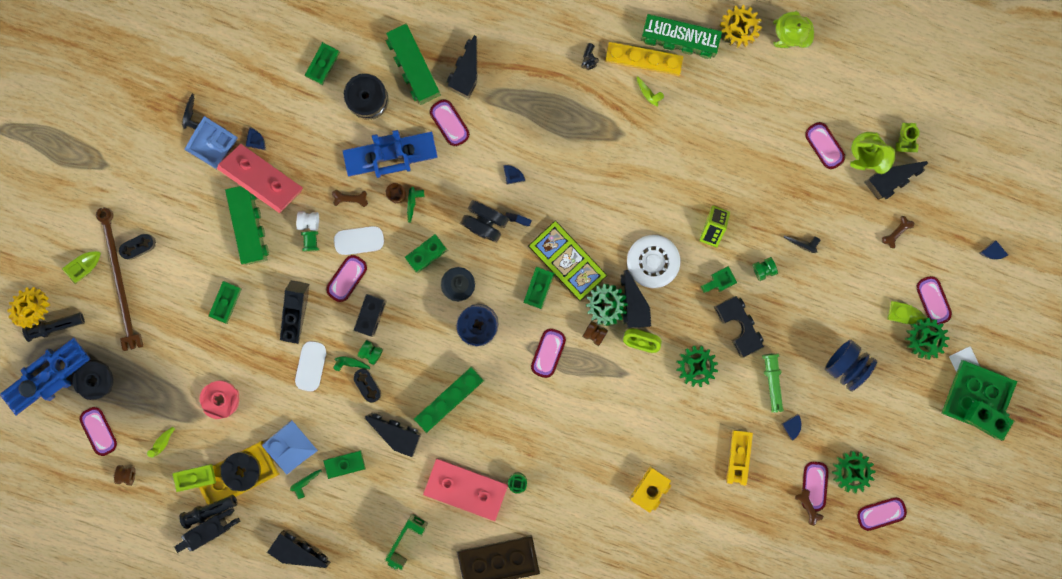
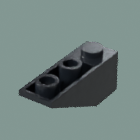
(465, 76)
(884, 184)
(638, 309)
(294, 311)
(397, 437)
(292, 551)

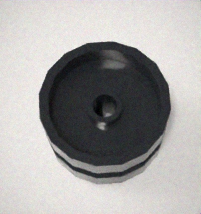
(355, 96)
(484, 221)

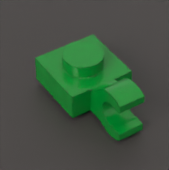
(721, 279)

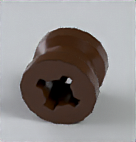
(124, 475)

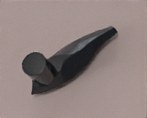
(188, 114)
(810, 247)

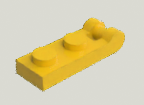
(739, 457)

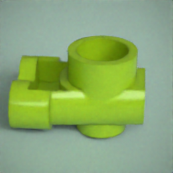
(907, 143)

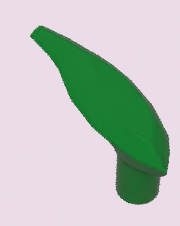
(411, 201)
(348, 361)
(297, 487)

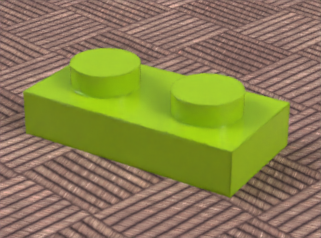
(194, 478)

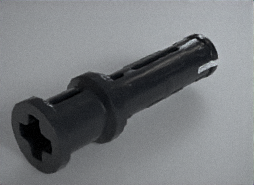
(45, 328)
(200, 514)

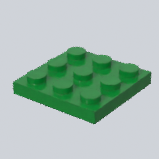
(977, 384)

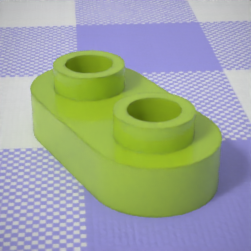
(642, 340)

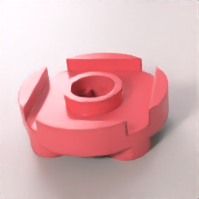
(215, 389)

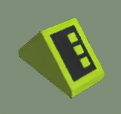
(715, 226)

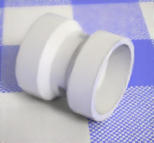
(307, 221)

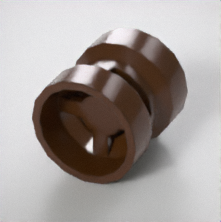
(396, 193)
(595, 333)

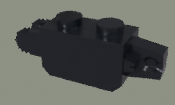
(206, 531)

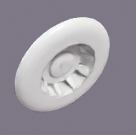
(653, 261)

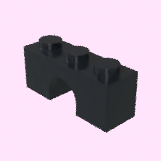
(749, 339)

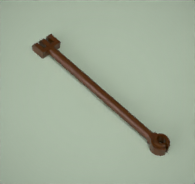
(130, 337)

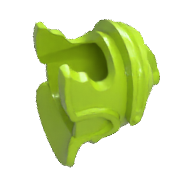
(791, 34)
(872, 153)

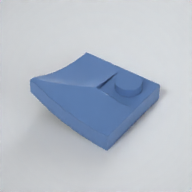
(210, 142)
(289, 447)

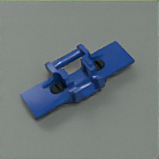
(389, 147)

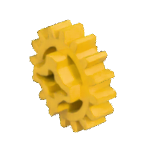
(738, 17)
(28, 307)

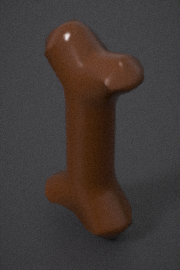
(339, 197)
(904, 225)
(813, 515)

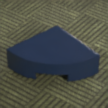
(255, 140)
(513, 175)
(518, 219)
(994, 251)
(792, 426)

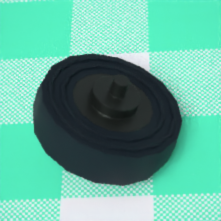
(458, 284)

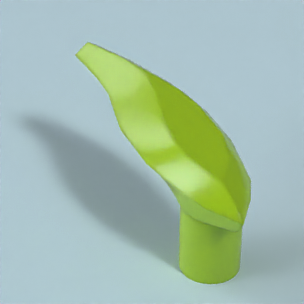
(647, 93)
(160, 443)

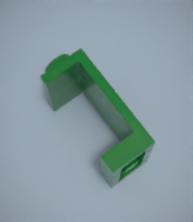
(415, 524)

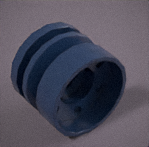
(473, 335)
(854, 368)

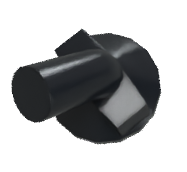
(589, 61)

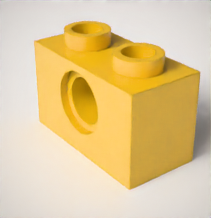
(651, 478)

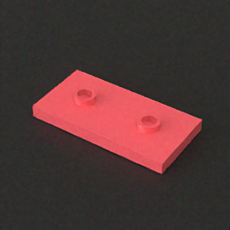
(259, 178)
(465, 489)

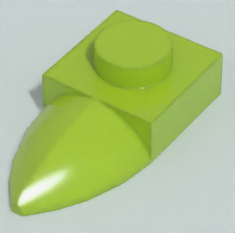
(81, 266)
(904, 313)

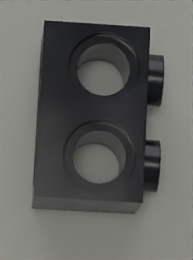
(370, 315)

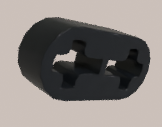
(135, 242)
(363, 388)

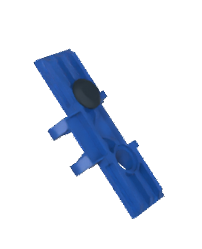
(49, 381)

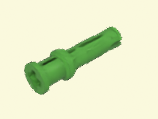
(773, 372)

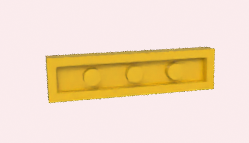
(644, 58)

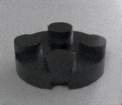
(102, 386)
(251, 475)

